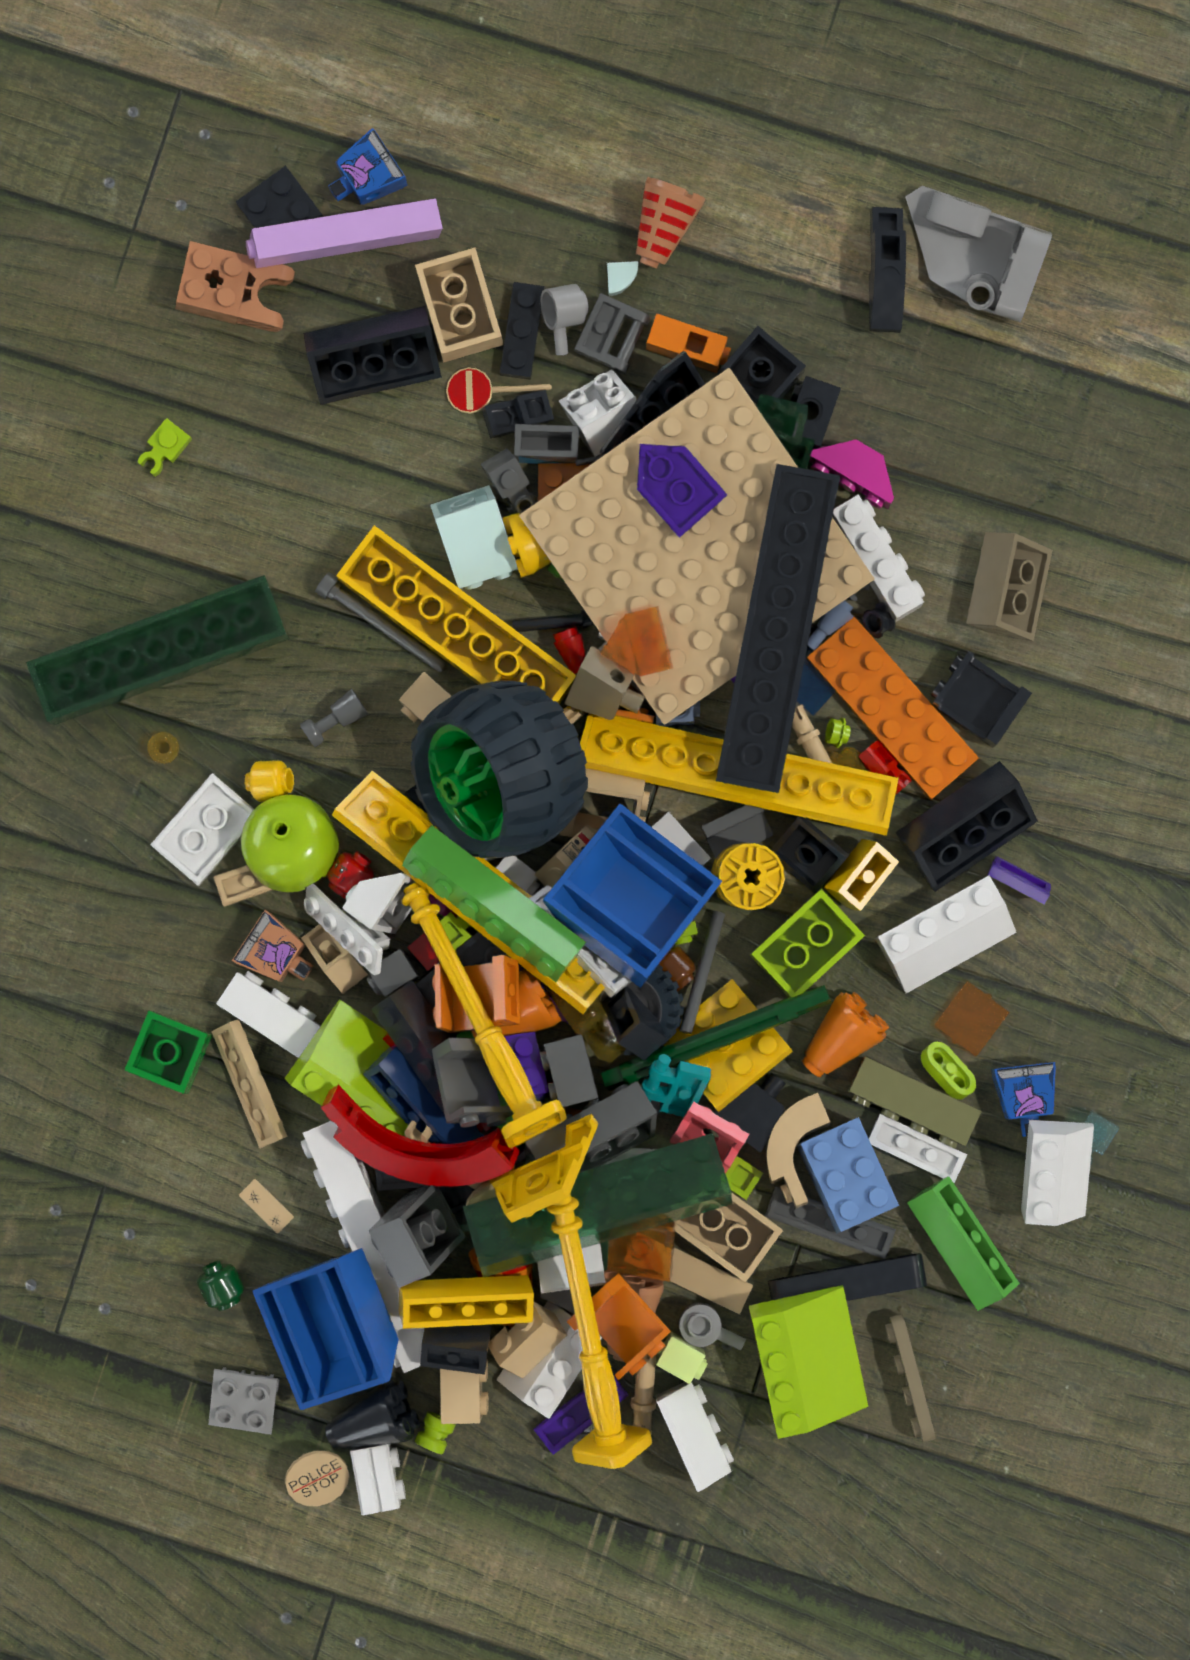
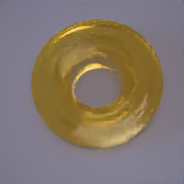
(153, 747)

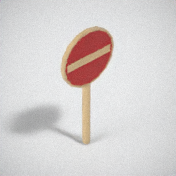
(472, 390)

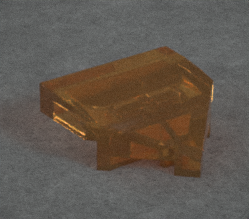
(640, 643)

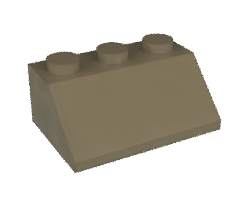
(1009, 585)

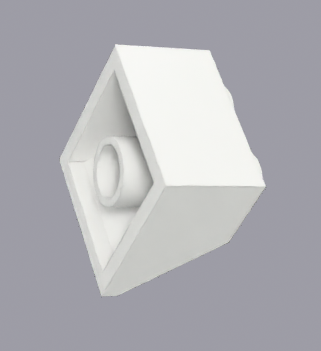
(379, 902)

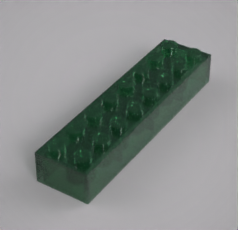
(157, 650)
(612, 1204)

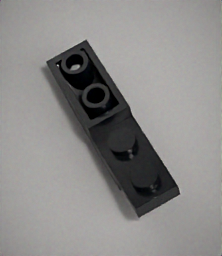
(887, 269)

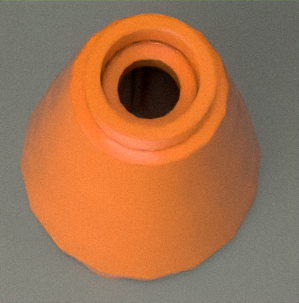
(536, 1007)
(843, 1035)

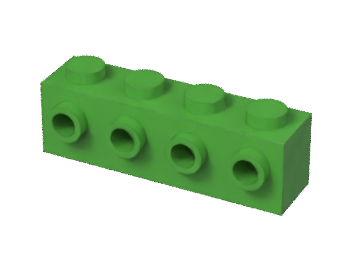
(961, 1244)

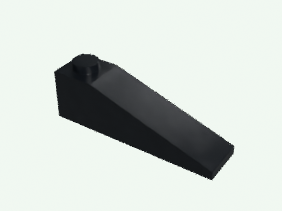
(666, 389)

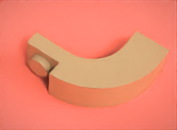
(794, 1124)

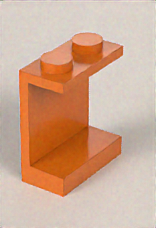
(496, 986)
(626, 1324)

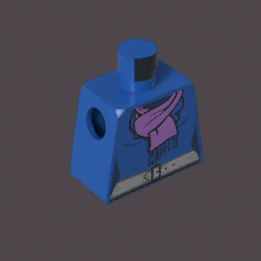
(367, 171)
(1026, 1091)

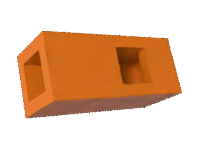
(703, 347)

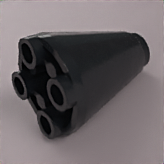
(375, 1419)

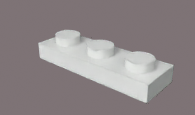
(916, 1148)

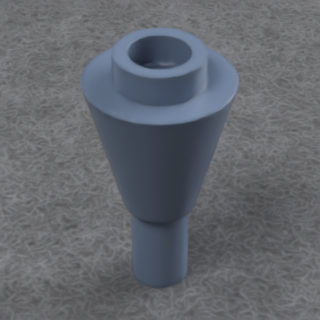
(830, 623)

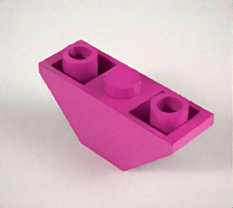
(858, 469)

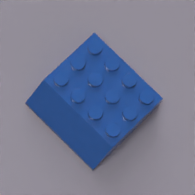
(630, 895)
(330, 1329)

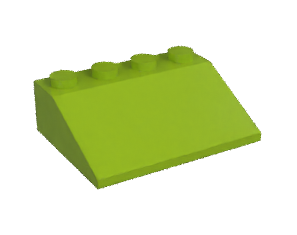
(340, 1055)
(808, 1360)

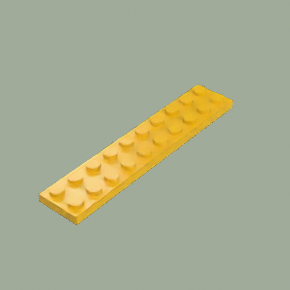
(692, 761)
(395, 824)

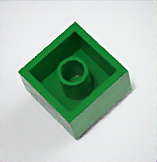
(168, 1052)

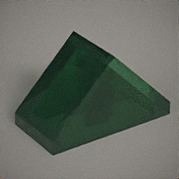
(784, 417)

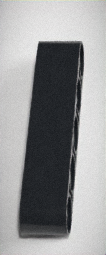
(858, 1280)

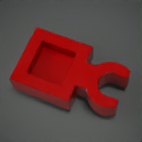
(881, 761)

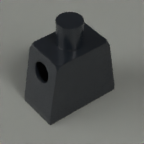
(756, 1111)

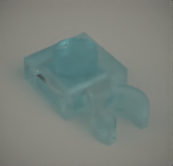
(1103, 1132)

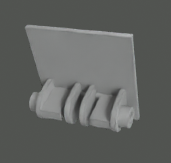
(243, 1400)

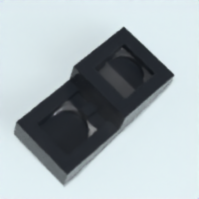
(523, 409)

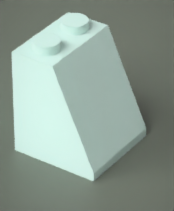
(474, 537)

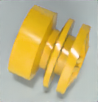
(731, 868)

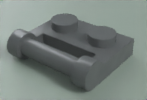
(602, 329)

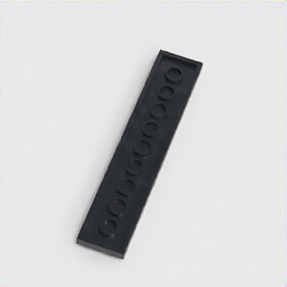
(777, 628)

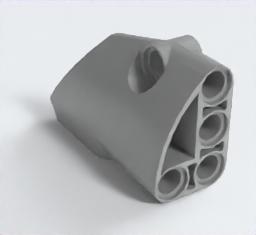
(975, 248)

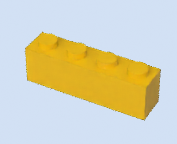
(466, 1302)

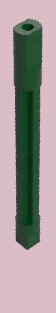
(720, 1036)

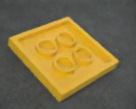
(740, 1063)

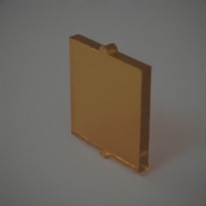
(971, 1018)

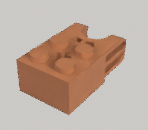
(238, 295)

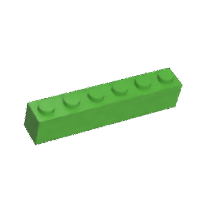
(493, 903)

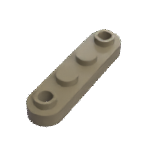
(906, 1365)

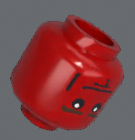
(348, 871)

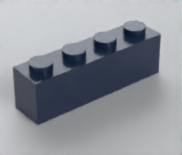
(412, 1101)

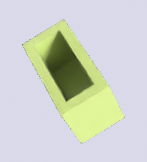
(681, 1358)

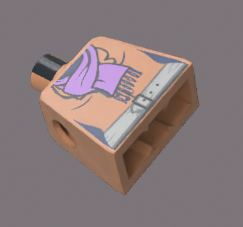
(273, 950)

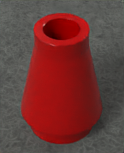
(570, 647)

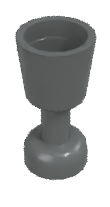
(344, 711)

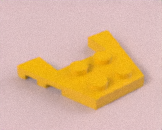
(547, 1178)

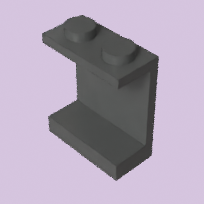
(467, 1085)

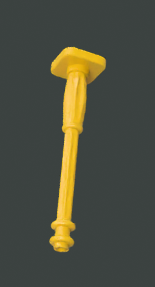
(529, 1115)
(610, 1443)

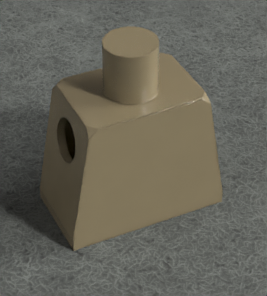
(603, 687)

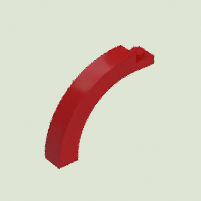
(413, 1159)

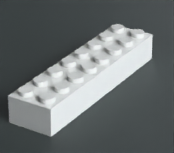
(358, 1210)

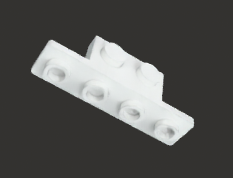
(353, 935)

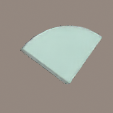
(621, 276)

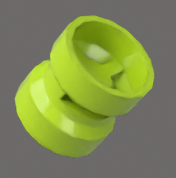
(434, 1433)

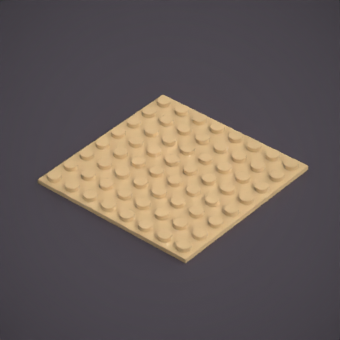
(628, 559)

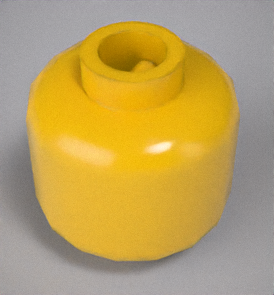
(269, 780)

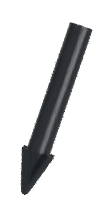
(552, 622)

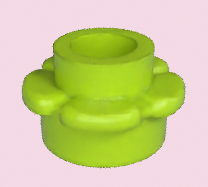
(837, 732)

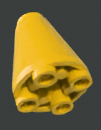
(524, 546)

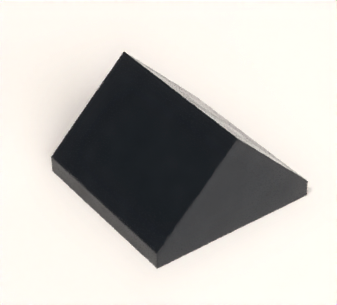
(809, 854)

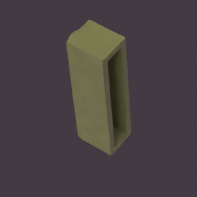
(913, 1101)

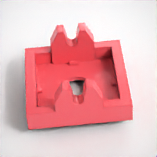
(698, 1118)

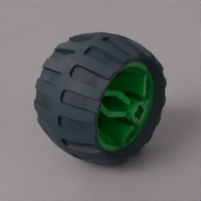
(499, 768)

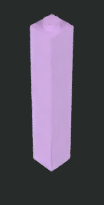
(344, 233)

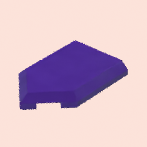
(676, 485)

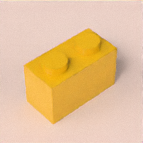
(861, 874)

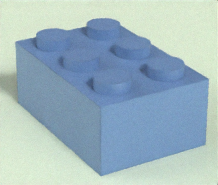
(847, 1175)

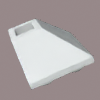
(598, 408)

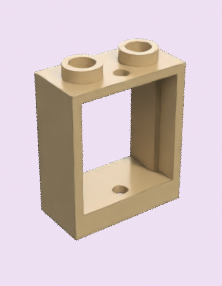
(612, 785)

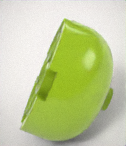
(289, 843)

